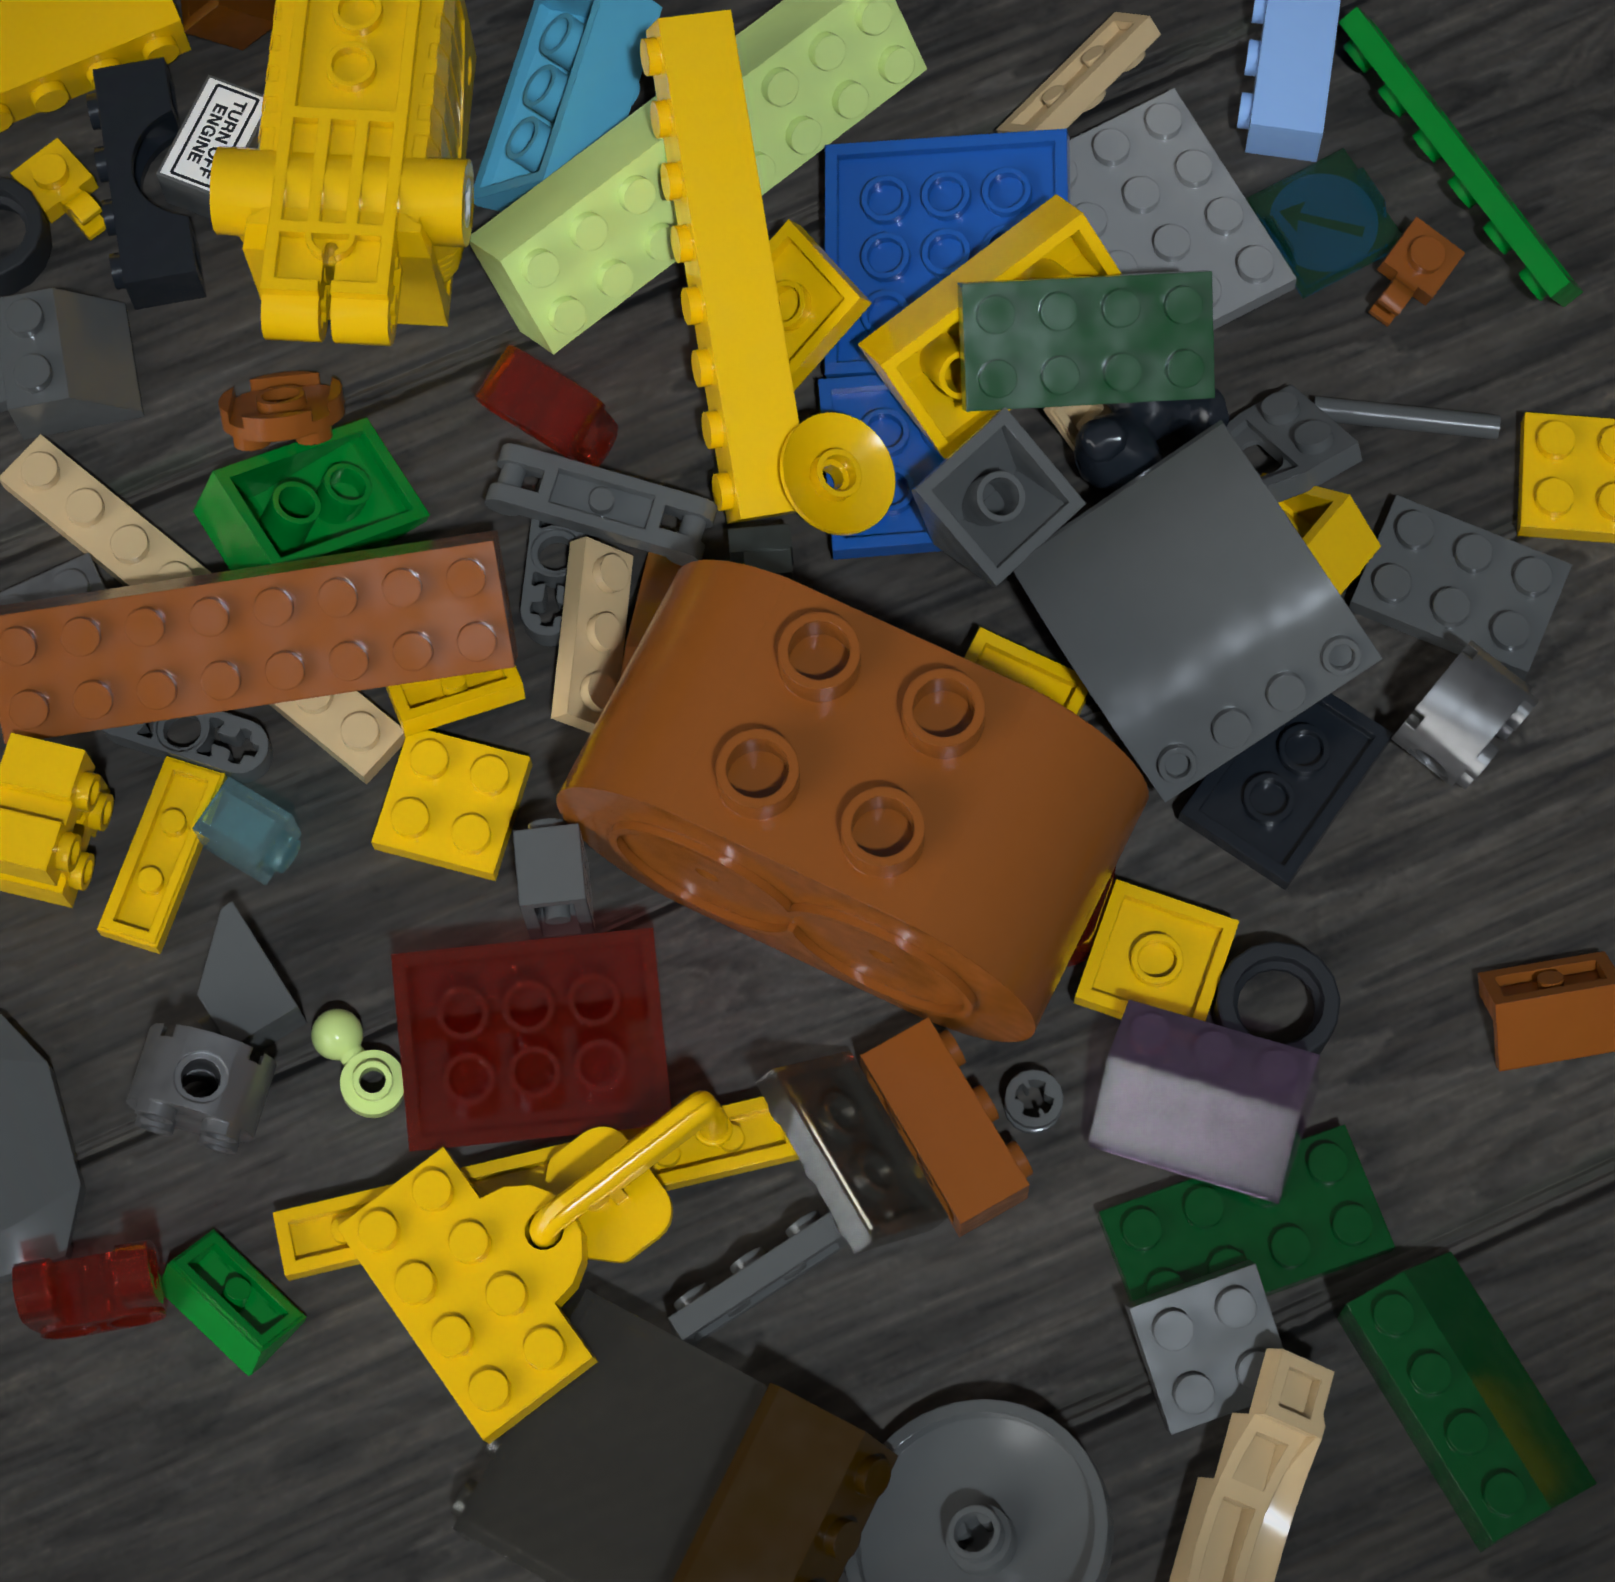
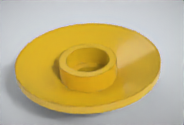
(855, 461)

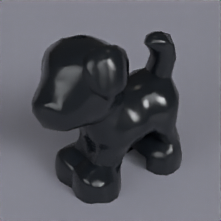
(1124, 443)

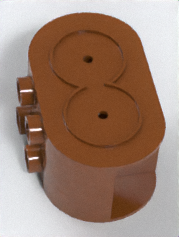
(855, 798)

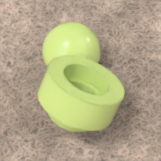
(338, 1037)

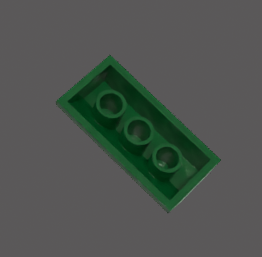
(1465, 1399)

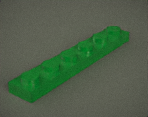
(1472, 179)

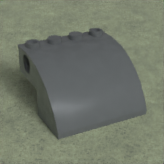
(1194, 611)

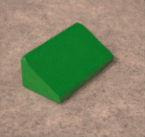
(230, 1302)

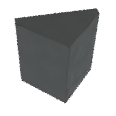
(995, 499)

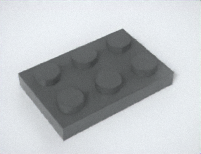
(1459, 585)

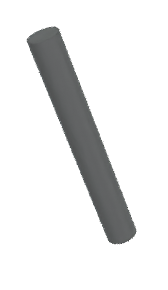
(1410, 418)

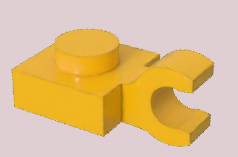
(62, 187)

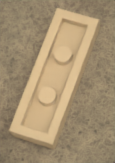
(1085, 75)
(591, 631)

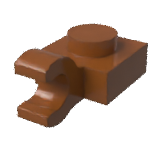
(1416, 269)

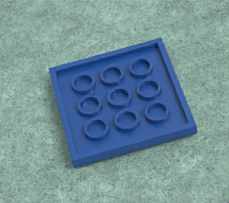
(923, 208)

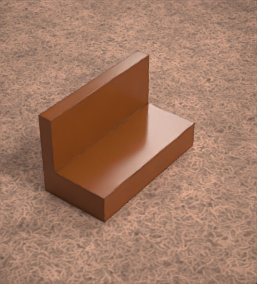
(1551, 1010)

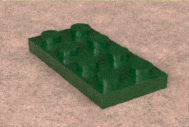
(1086, 340)
(1197, 1228)

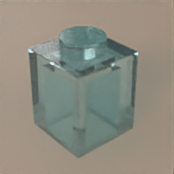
(248, 831)

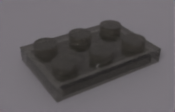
(851, 1151)

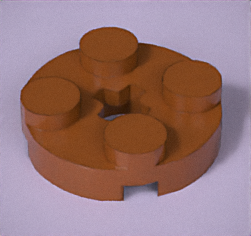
(282, 409)

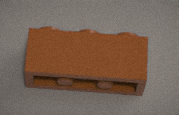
(947, 1125)

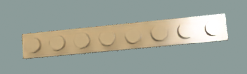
(140, 554)

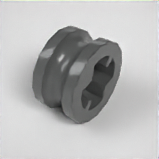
(1052, 1096)

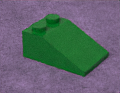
(309, 501)

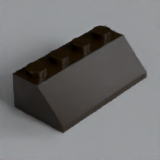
(790, 1498)

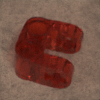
(548, 407)
(90, 1292)

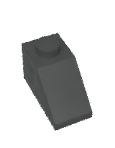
(243, 989)

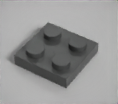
(1205, 1344)

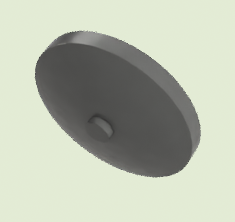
(987, 1499)

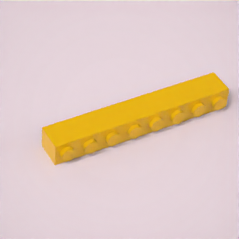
(724, 256)

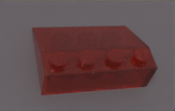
(531, 1038)

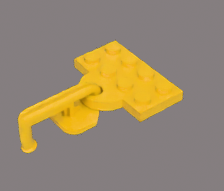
(476, 1286)

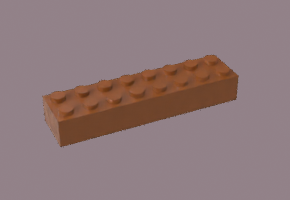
(255, 636)

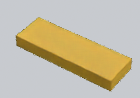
(160, 857)

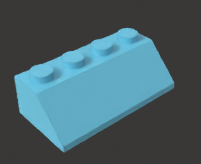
(565, 91)

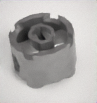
(1463, 714)
(204, 1056)

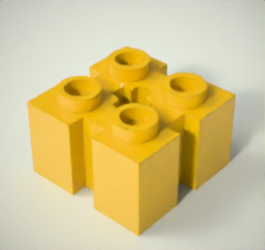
(47, 818)

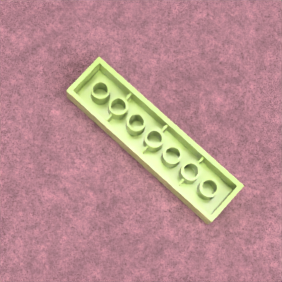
(602, 217)

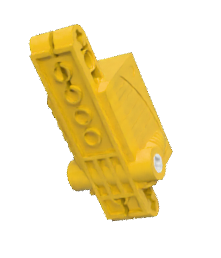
(357, 171)

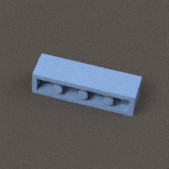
(1290, 76)

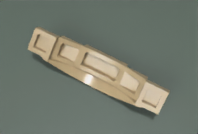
(1246, 1510)

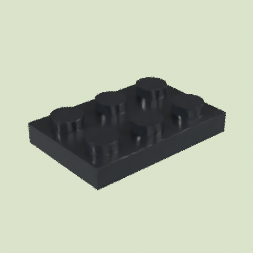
(1287, 788)

